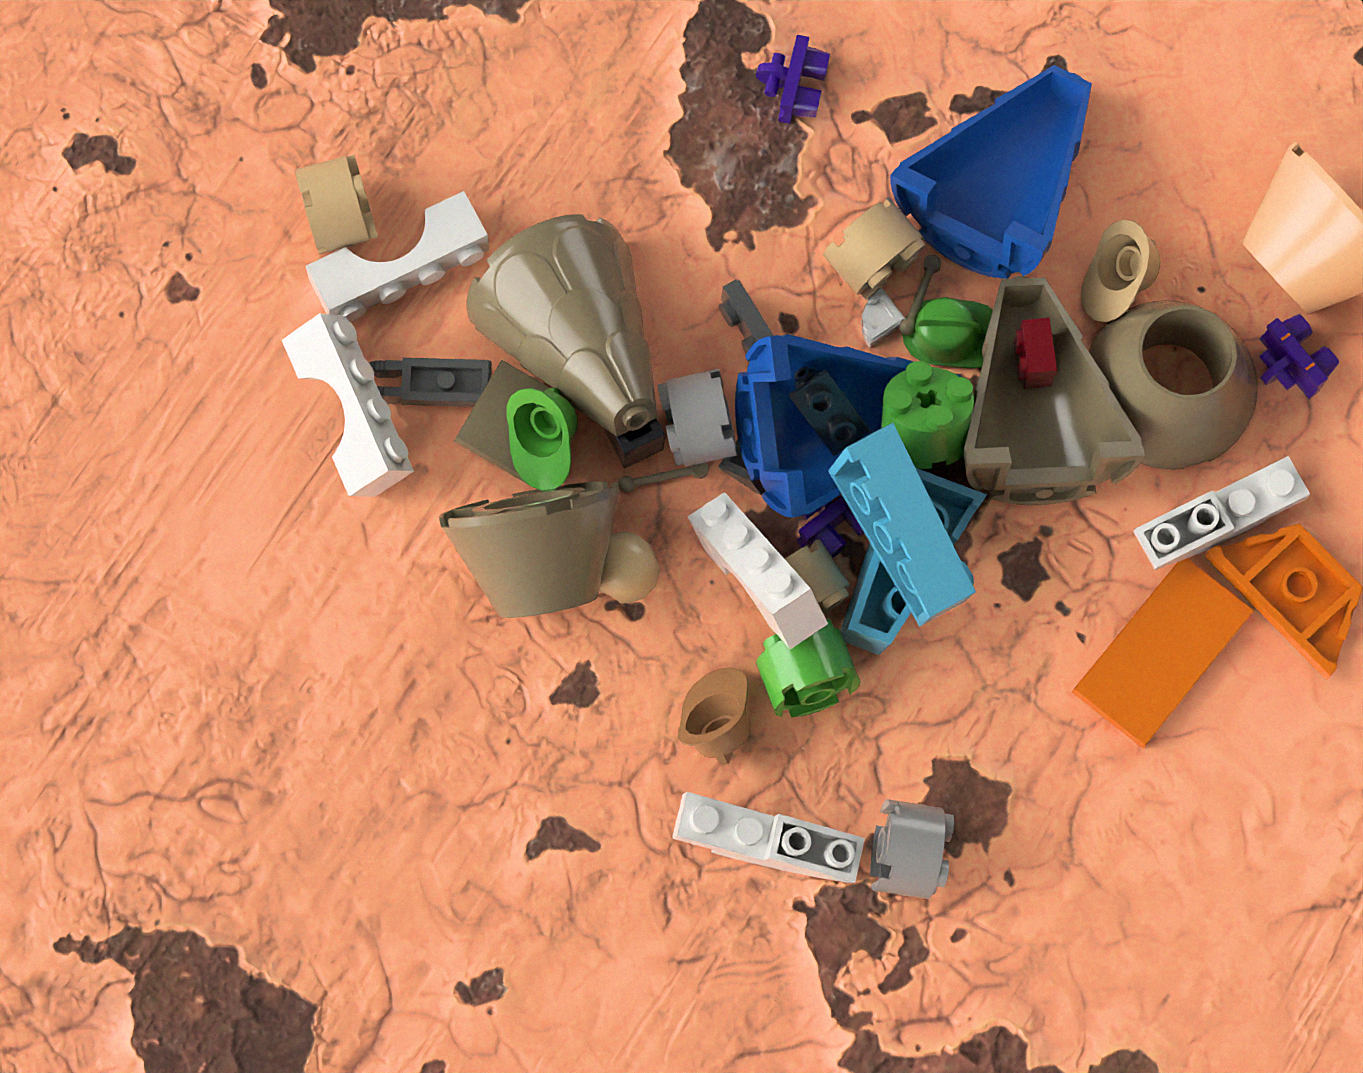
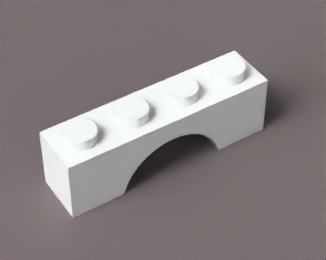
(352, 284)
(370, 451)
(759, 567)

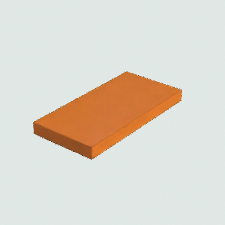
(1162, 651)

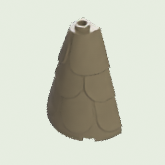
(571, 316)
(1051, 439)

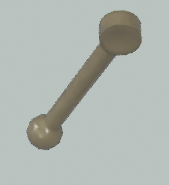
(931, 266)
(627, 483)

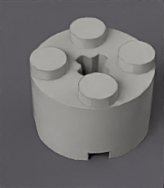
(698, 417)
(911, 849)

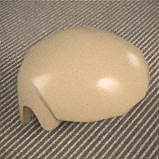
(629, 568)

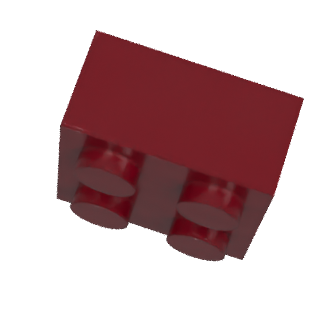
(1036, 353)

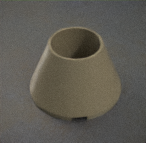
(1175, 426)
(537, 547)

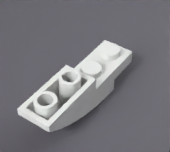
(1221, 514)
(768, 839)

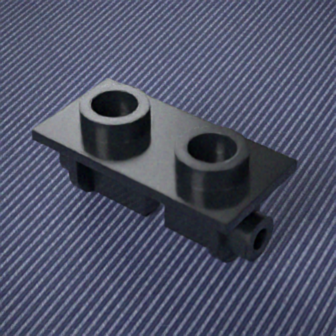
(827, 409)

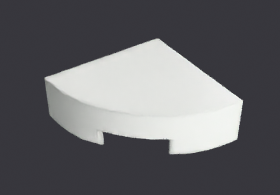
(879, 318)

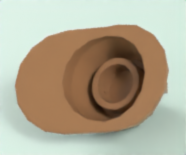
(716, 714)

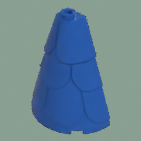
(999, 178)
(774, 434)

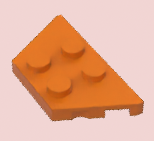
(1295, 589)

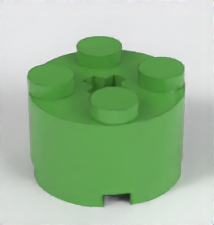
(929, 412)
(809, 673)

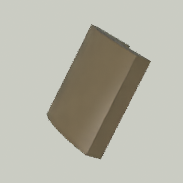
(487, 424)

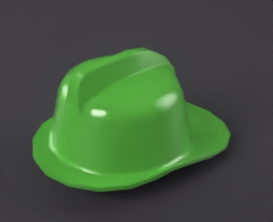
(949, 333)
(541, 436)

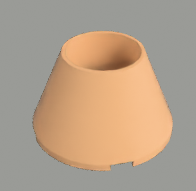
(1309, 234)

